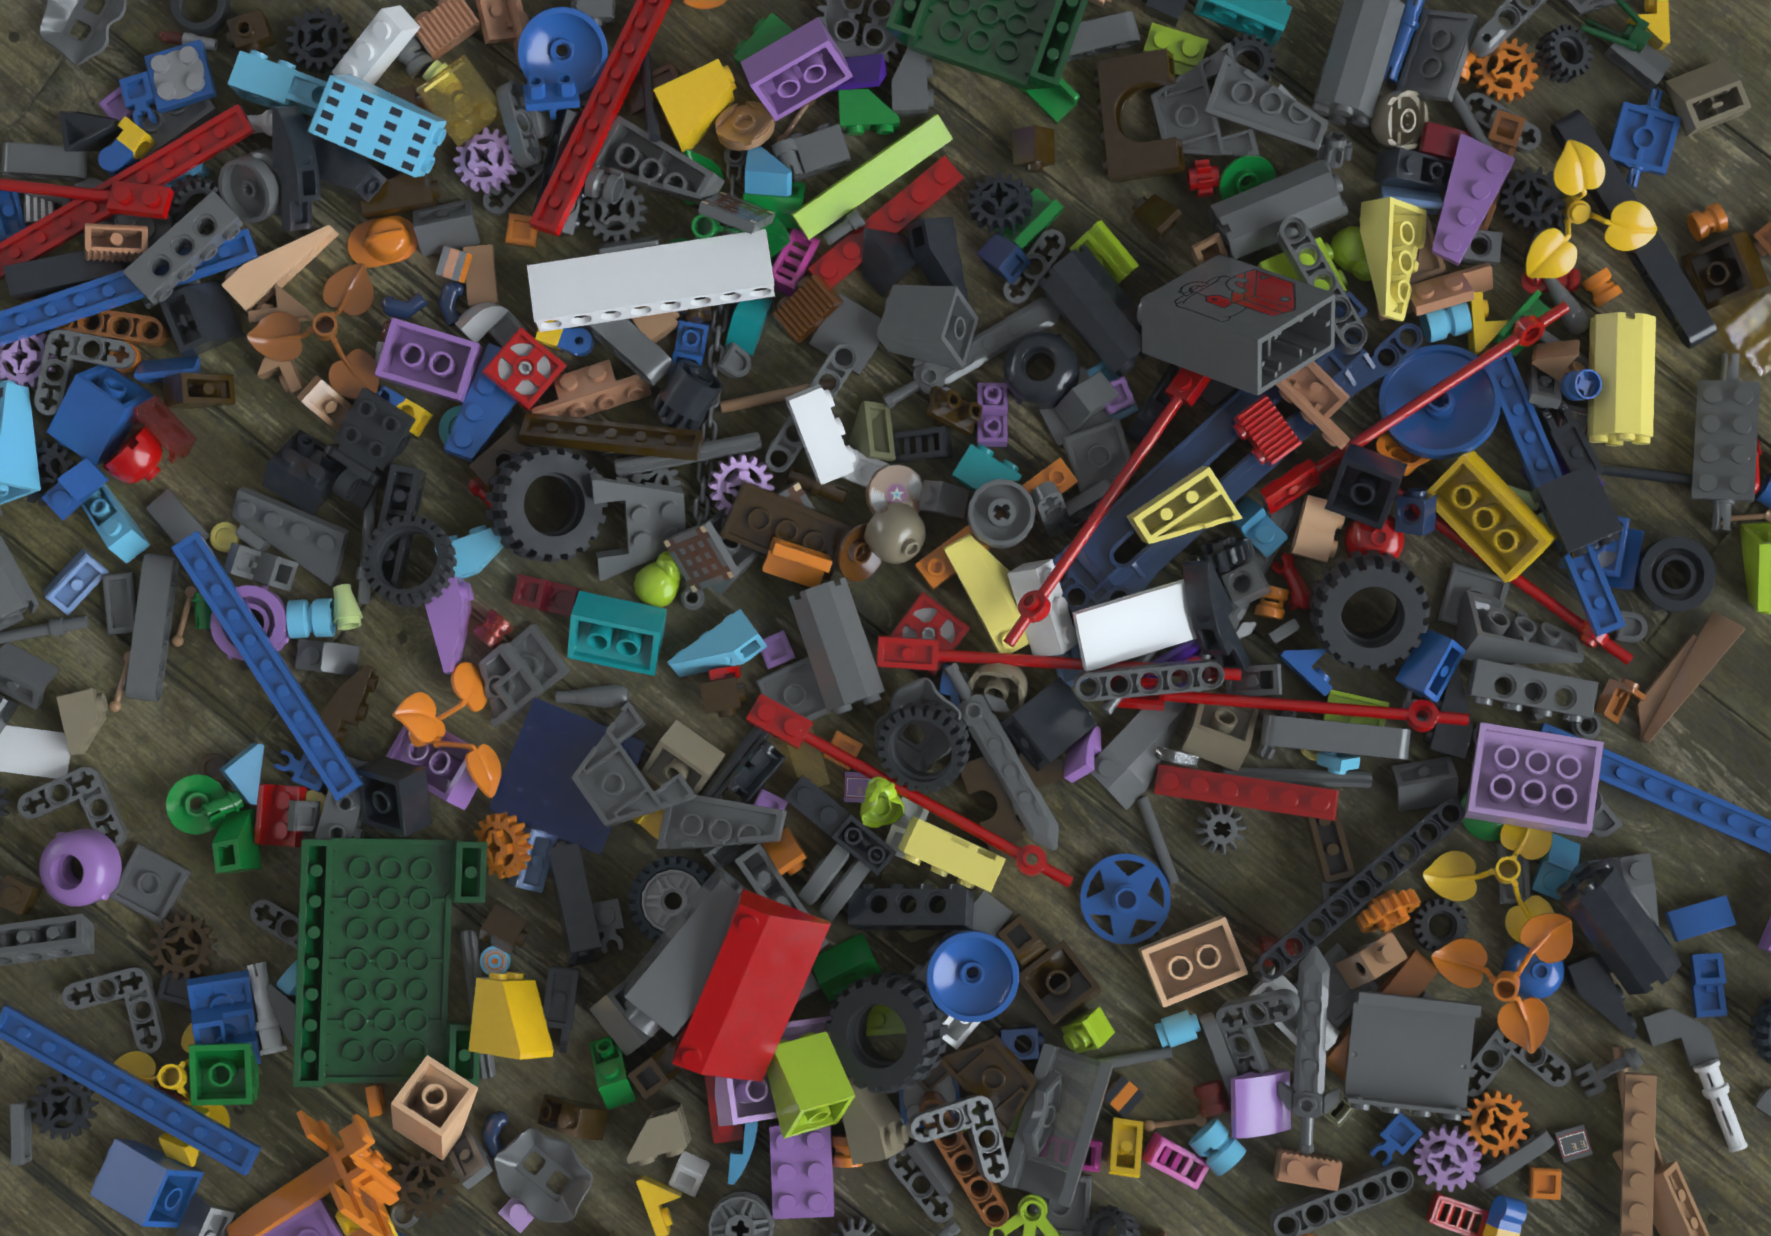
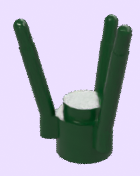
(1633, 37)

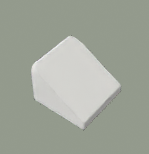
(689, 1173)

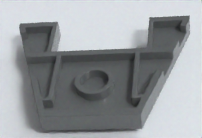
(1182, 115)
(650, 517)
(616, 784)

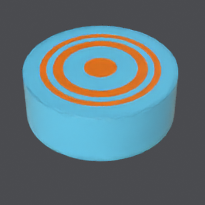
(495, 960)

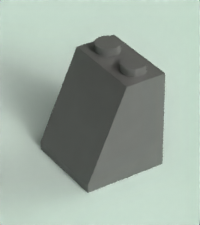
(928, 324)

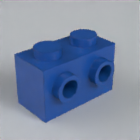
(1430, 665)

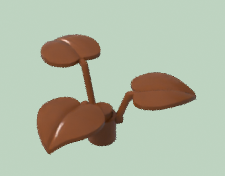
(279, 333)

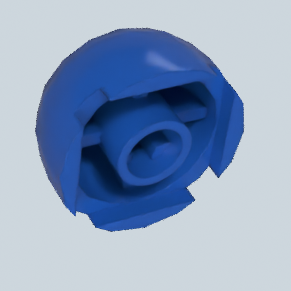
(1538, 977)

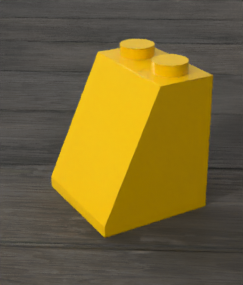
(695, 102)
(509, 1018)

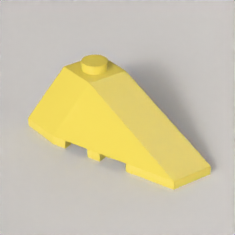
(1391, 239)
(987, 589)

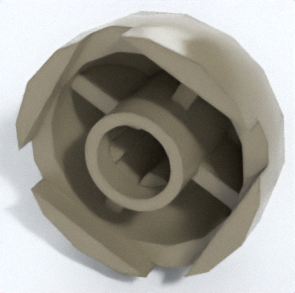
(1399, 119)
(895, 533)
(1003, 682)

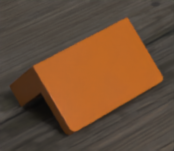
(796, 563)

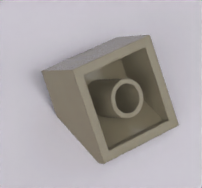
(1220, 733)
(682, 753)

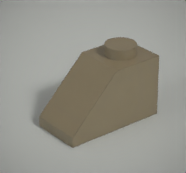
(82, 718)

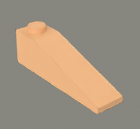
(256, 279)

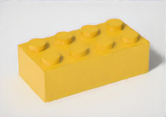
(1490, 516)

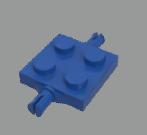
(1643, 138)

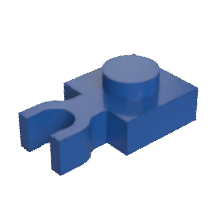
(138, 96)
(302, 772)
(1399, 1135)

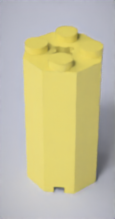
(1625, 360)

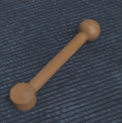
(794, 122)
(1766, 516)
(178, 640)
(115, 705)
(1150, 1125)

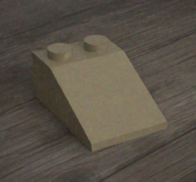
(873, 1127)

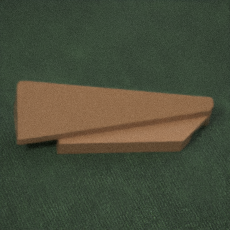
(1685, 673)
(1672, 1204)

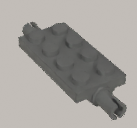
(1725, 441)

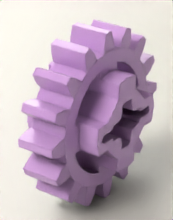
(476, 171)
(24, 369)
(740, 472)
(1436, 1155)

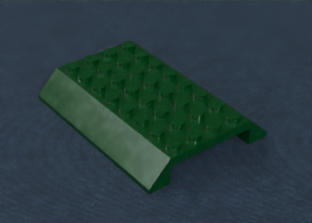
(1001, 39)
(380, 958)

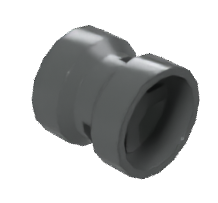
(415, 58)
(604, 185)

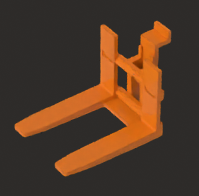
(348, 1164)

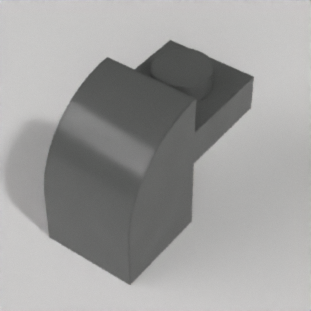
(260, 566)

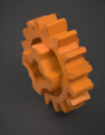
(1511, 80)
(505, 844)
(1388, 910)
(1508, 1119)

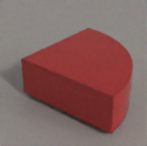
(725, 673)

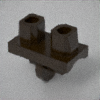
(951, 410)

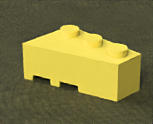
(1185, 507)
(950, 855)

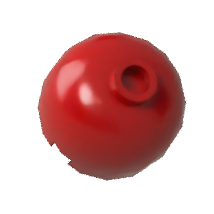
(136, 458)
(1364, 537)

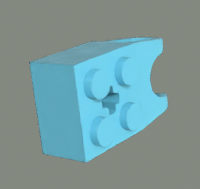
(274, 83)

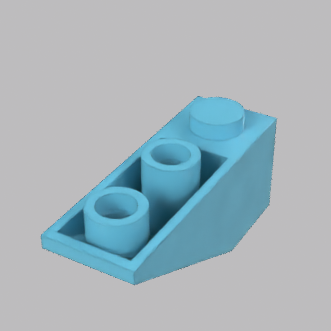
(115, 524)
(475, 551)
(724, 646)

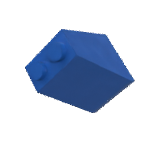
(97, 413)
(145, 1184)

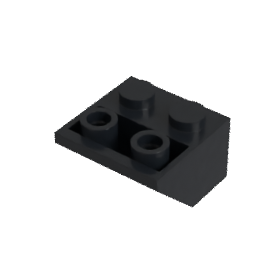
(201, 318)
(303, 472)

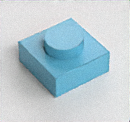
(1338, 762)

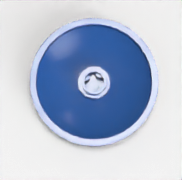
(1452, 422)

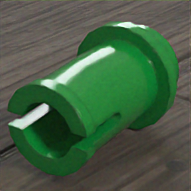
(202, 612)
(223, 806)

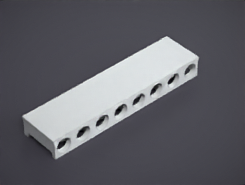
(650, 279)

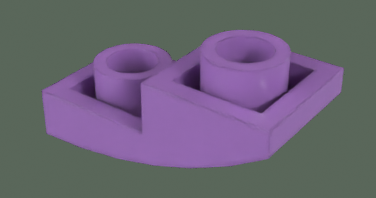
(993, 423)
(1080, 755)

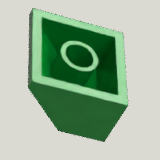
(223, 1074)

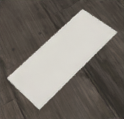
(33, 752)

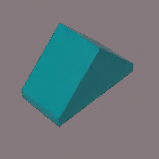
(748, 323)

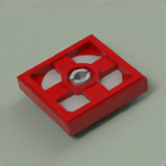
(524, 369)
(932, 621)

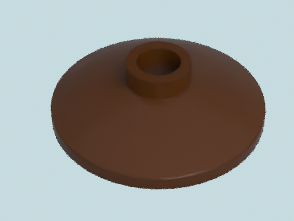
(855, 558)

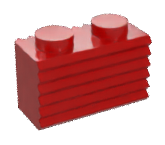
(1266, 431)

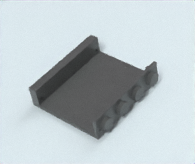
(1410, 1054)

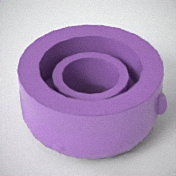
(272, 610)
(99, 862)

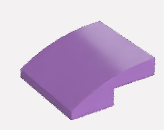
(1257, 1106)

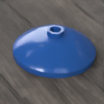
(578, 32)
(976, 996)

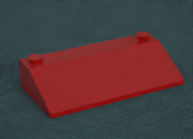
(751, 989)

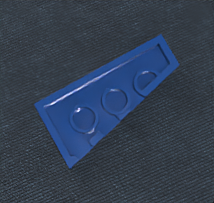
(480, 413)

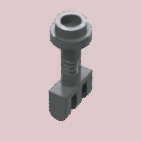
(1631, 1058)

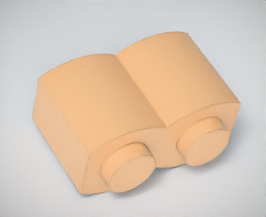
(1316, 530)

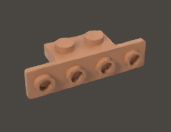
(502, 21)
(1447, 290)
(592, 391)
(1318, 399)

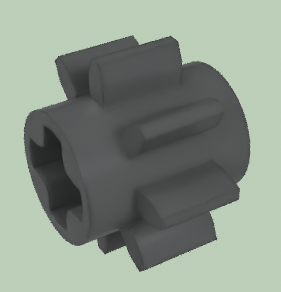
(1335, 149)

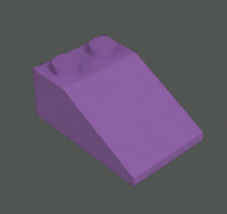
(450, 621)
(444, 767)

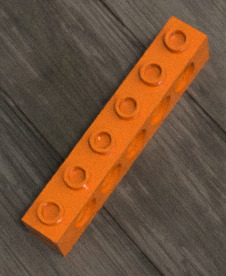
(936, 566)

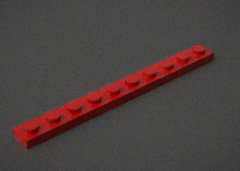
(598, 116)
(155, 169)

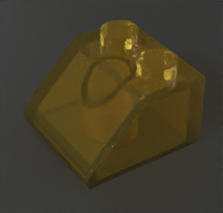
(460, 99)

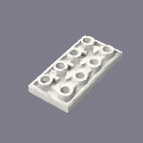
(1133, 625)

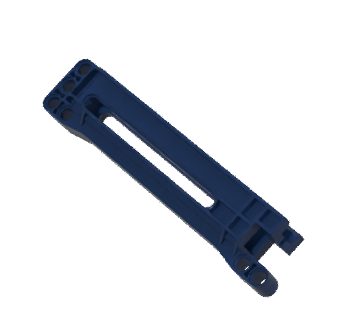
(1095, 569)

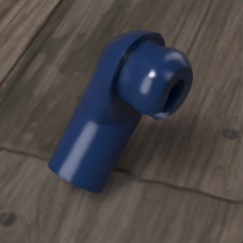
(447, 300)
(403, 309)
(491, 1131)

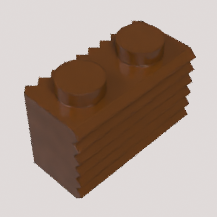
(806, 307)

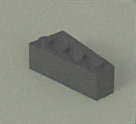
(654, 164)

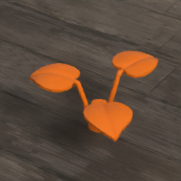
(418, 716)
(1520, 1021)

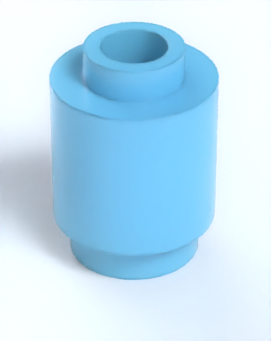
(1177, 1029)

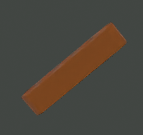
(110, 324)
(1407, 979)
(968, 1172)

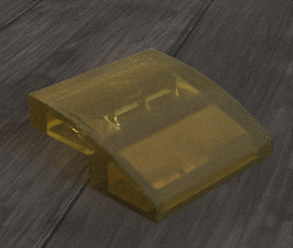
(1751, 334)

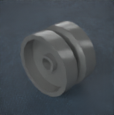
(252, 186)
(1004, 496)
(834, 882)

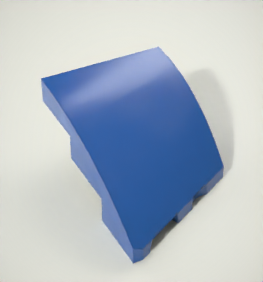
(223, 1010)

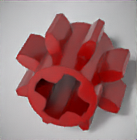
(1203, 178)

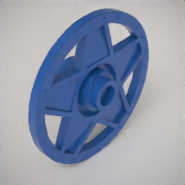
(1125, 898)

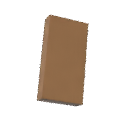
(481, 276)

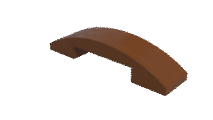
(1504, 138)

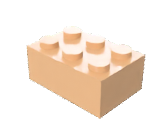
(1192, 961)

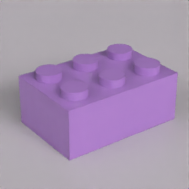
(796, 69)
(428, 360)
(802, 1174)

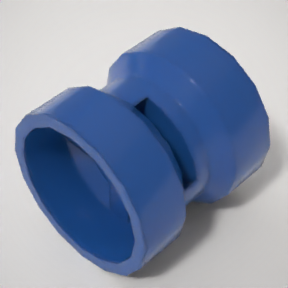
(1588, 384)

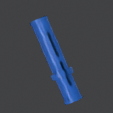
(1406, 28)

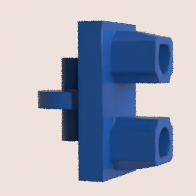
(551, 96)

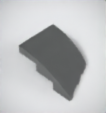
(520, 672)

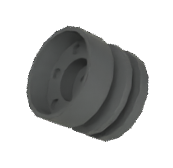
(744, 1206)

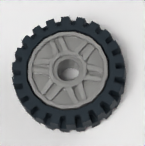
(653, 885)

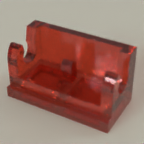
(165, 427)

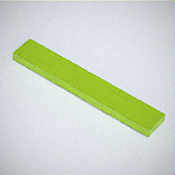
(871, 176)

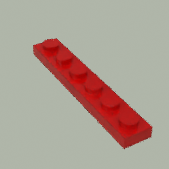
(892, 218)
(1246, 792)

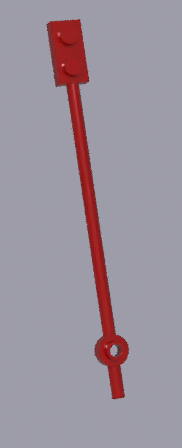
(123, 199)
(1306, 475)
(1035, 604)
(1582, 626)
(925, 654)
(1417, 708)
(795, 730)

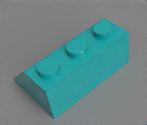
(1248, 17)
(616, 633)

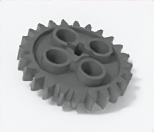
(837, 14)

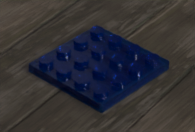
(540, 770)

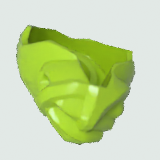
(1350, 252)
(658, 581)
(881, 804)

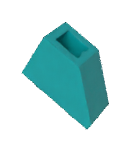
(980, 467)

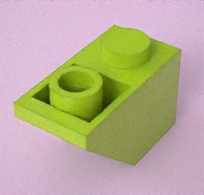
(1087, 1031)

